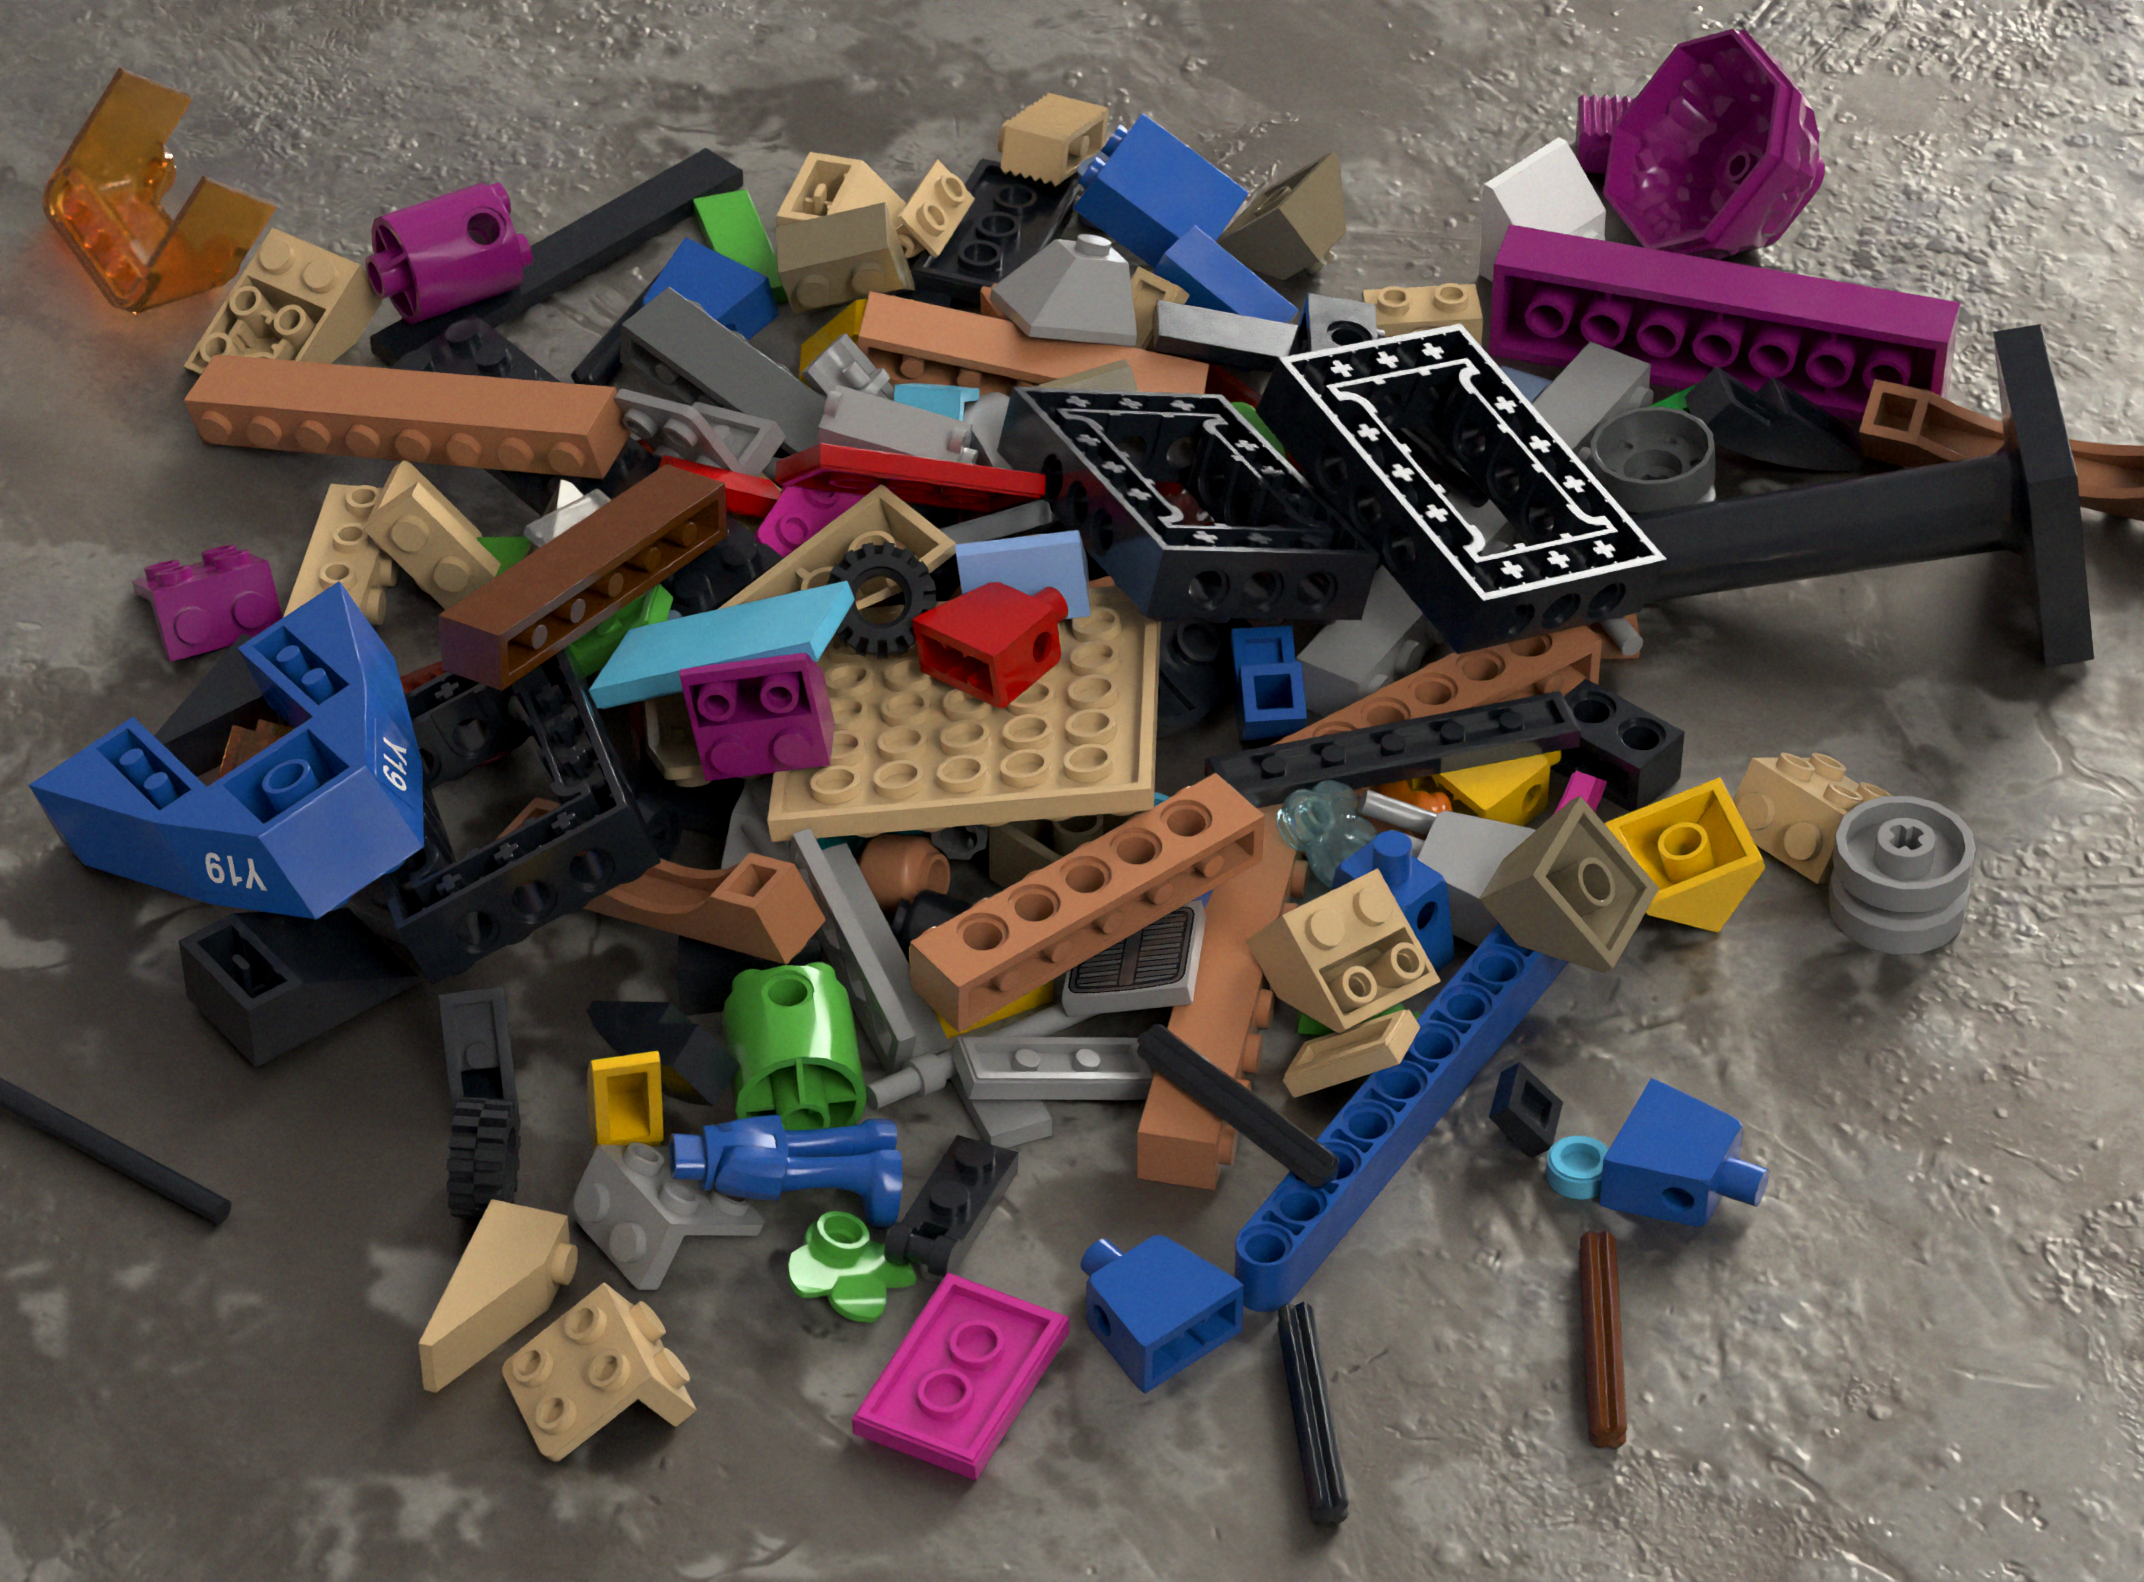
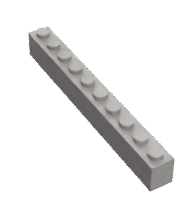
(1393, 636)

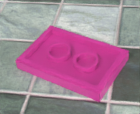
(961, 1376)

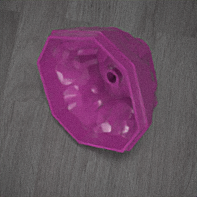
(1714, 151)

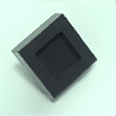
(1526, 1110)

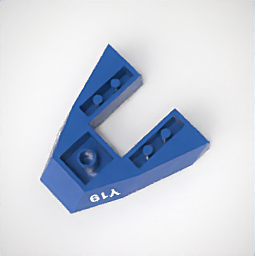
(292, 823)

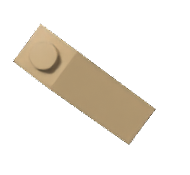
(497, 1288)

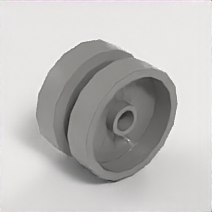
(1901, 874)

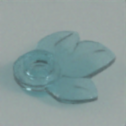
(1324, 826)

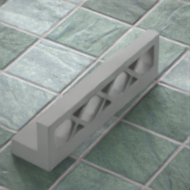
(866, 955)

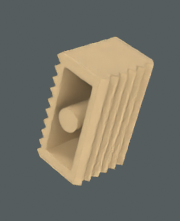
(1052, 138)

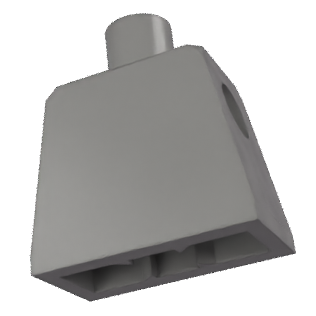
(1467, 856)

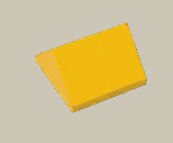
(1694, 854)

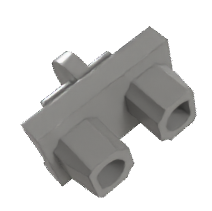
(847, 366)

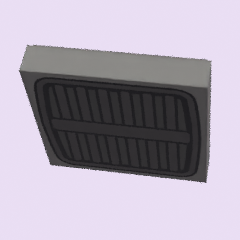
(1143, 970)

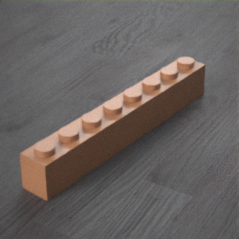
(408, 416)
(1231, 1000)

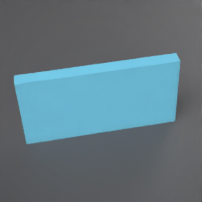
(652, 655)

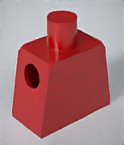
(992, 640)

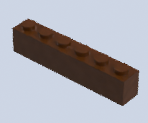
(582, 577)

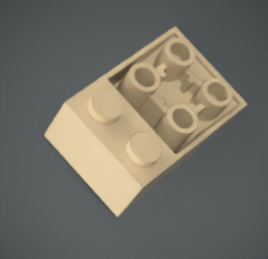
(290, 306)

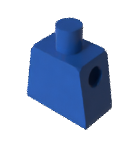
(722, 286)
(1415, 886)
(1678, 1160)
(1158, 1307)

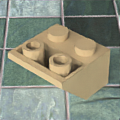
(833, 186)
(1344, 955)

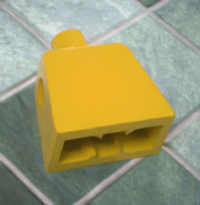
(1497, 791)

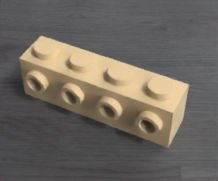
(346, 554)

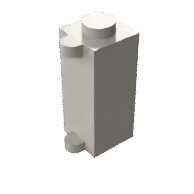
(893, 427)

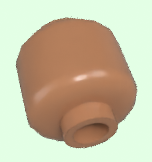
(900, 866)

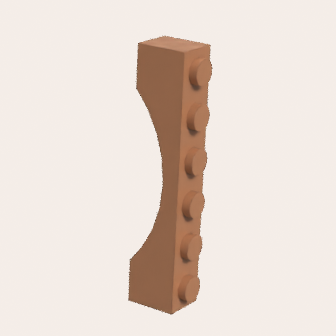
(1925, 429)
(748, 908)

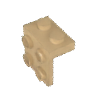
(429, 537)
(1797, 807)
(593, 1369)

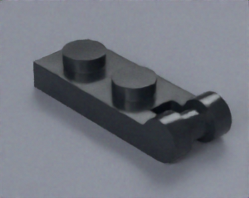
(952, 1206)

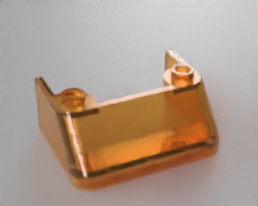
(111, 212)

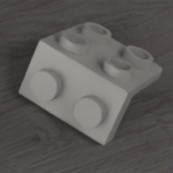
(701, 432)
(643, 1213)

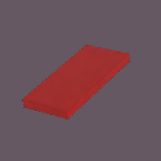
(909, 478)

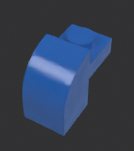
(1267, 683)

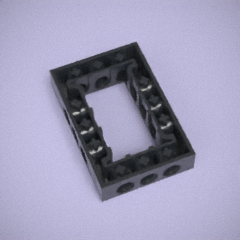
(1274, 537)
(1583, 548)
(475, 905)

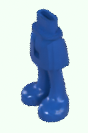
(763, 1160)

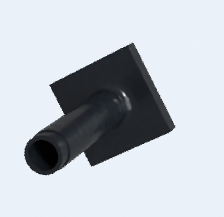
(2003, 501)

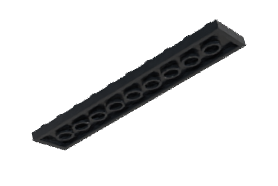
(697, 587)

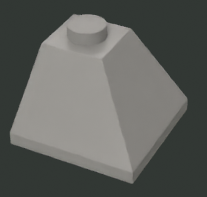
(1071, 293)

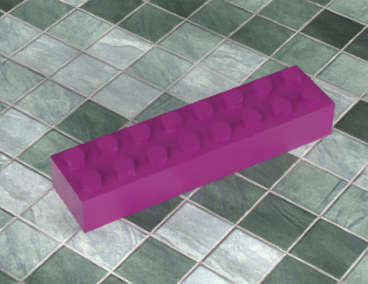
(1706, 313)

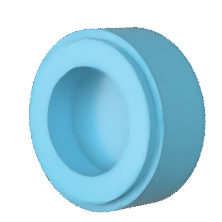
(1576, 1166)

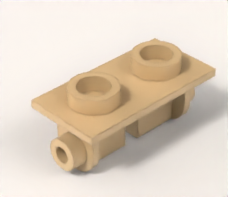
(933, 212)

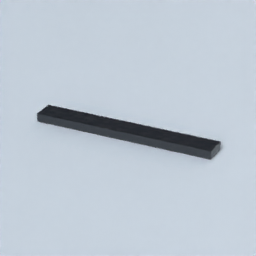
(582, 247)

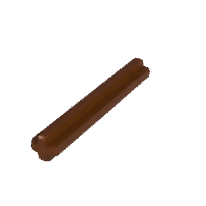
(1602, 1340)

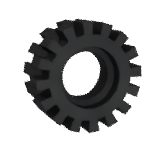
(912, 578)
(482, 1155)

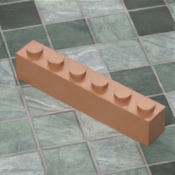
(978, 351)

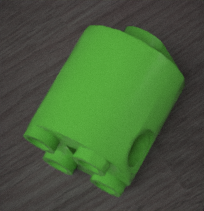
(794, 1047)

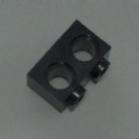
(1622, 746)

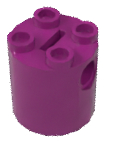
(447, 252)

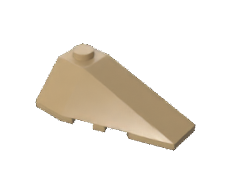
(874, 519)

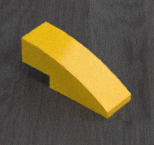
(625, 1100)

